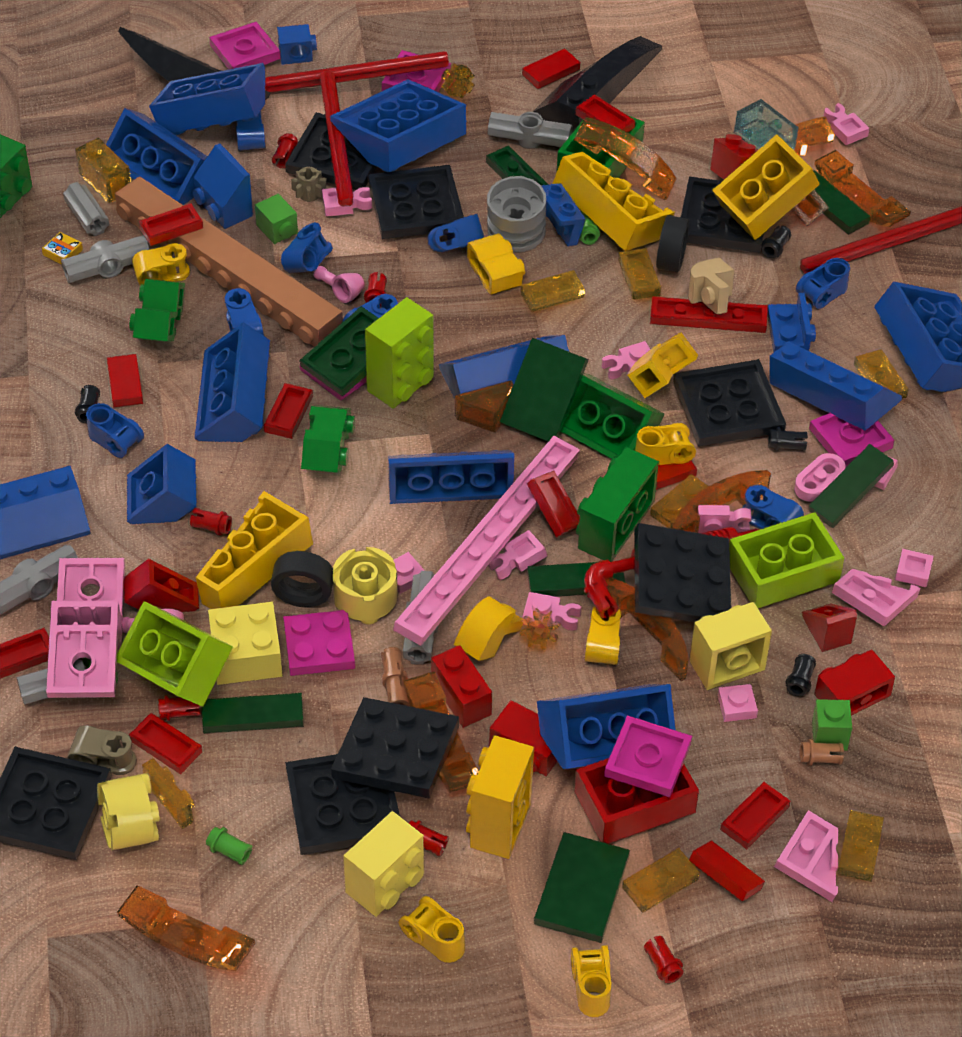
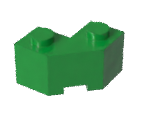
(159, 309)
(325, 438)

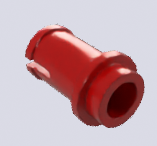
(285, 147)
(375, 287)
(211, 521)
(176, 707)
(432, 840)
(667, 965)

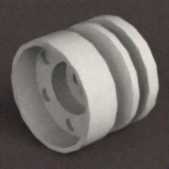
(517, 212)

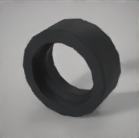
(672, 243)
(302, 564)

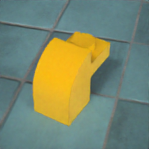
(660, 363)
(486, 627)

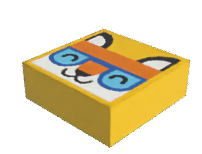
(62, 247)

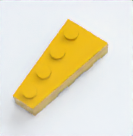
(611, 202)
(252, 551)

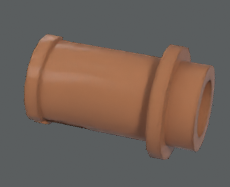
(820, 752)

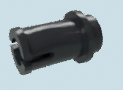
(773, 245)
(88, 397)
(786, 439)
(799, 682)

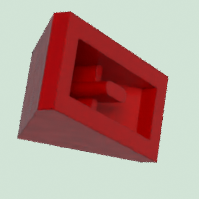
(831, 625)

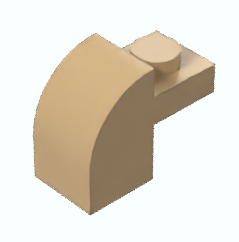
(712, 284)

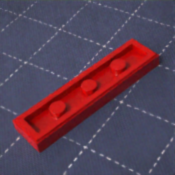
(698, 315)

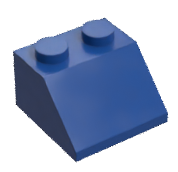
(223, 188)
(162, 487)

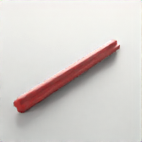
(358, 71)
(336, 140)
(885, 239)

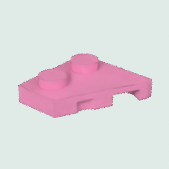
(874, 595)
(812, 856)

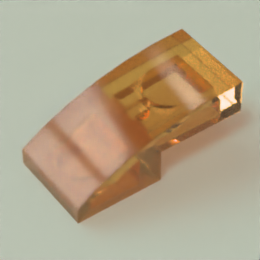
(813, 133)

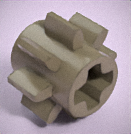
(308, 184)

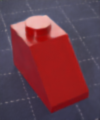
(160, 587)

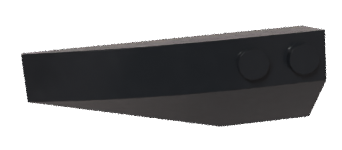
(165, 60)
(603, 78)

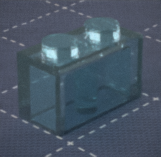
(761, 122)

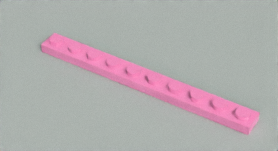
(481, 545)

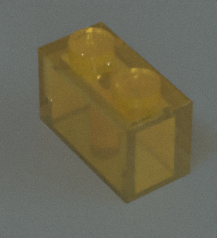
(102, 168)

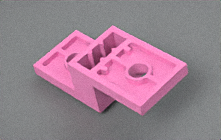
(86, 628)

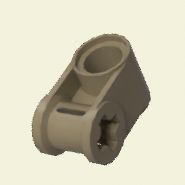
(102, 748)

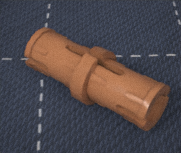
(394, 676)

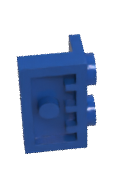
(563, 213)
(791, 323)

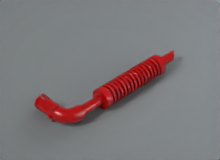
(595, 576)

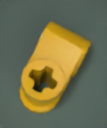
(160, 265)
(664, 443)
(603, 638)
(431, 925)
(592, 974)

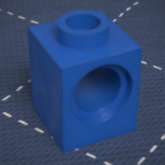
(296, 44)

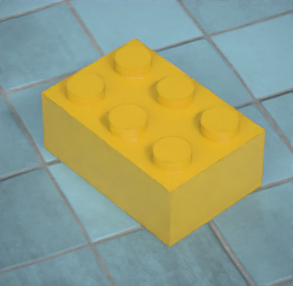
(766, 187)
(500, 796)

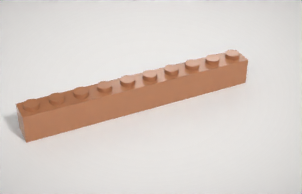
(237, 267)

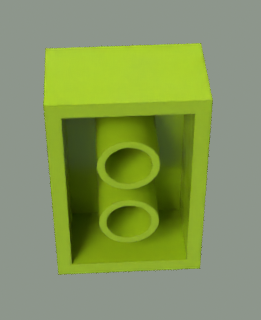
(399, 352)
(785, 560)
(173, 653)

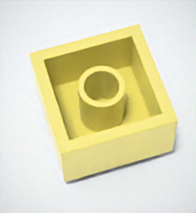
(254, 641)
(730, 645)
(384, 864)

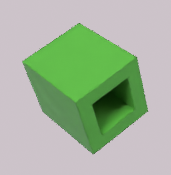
(276, 218)
(832, 722)

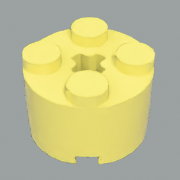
(365, 584)
(127, 812)

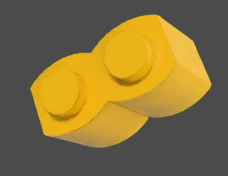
(495, 263)

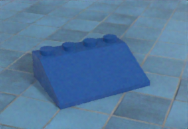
(401, 124)
(927, 332)

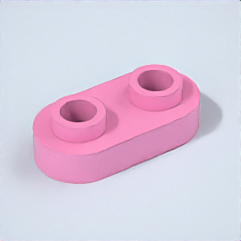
(814, 479)

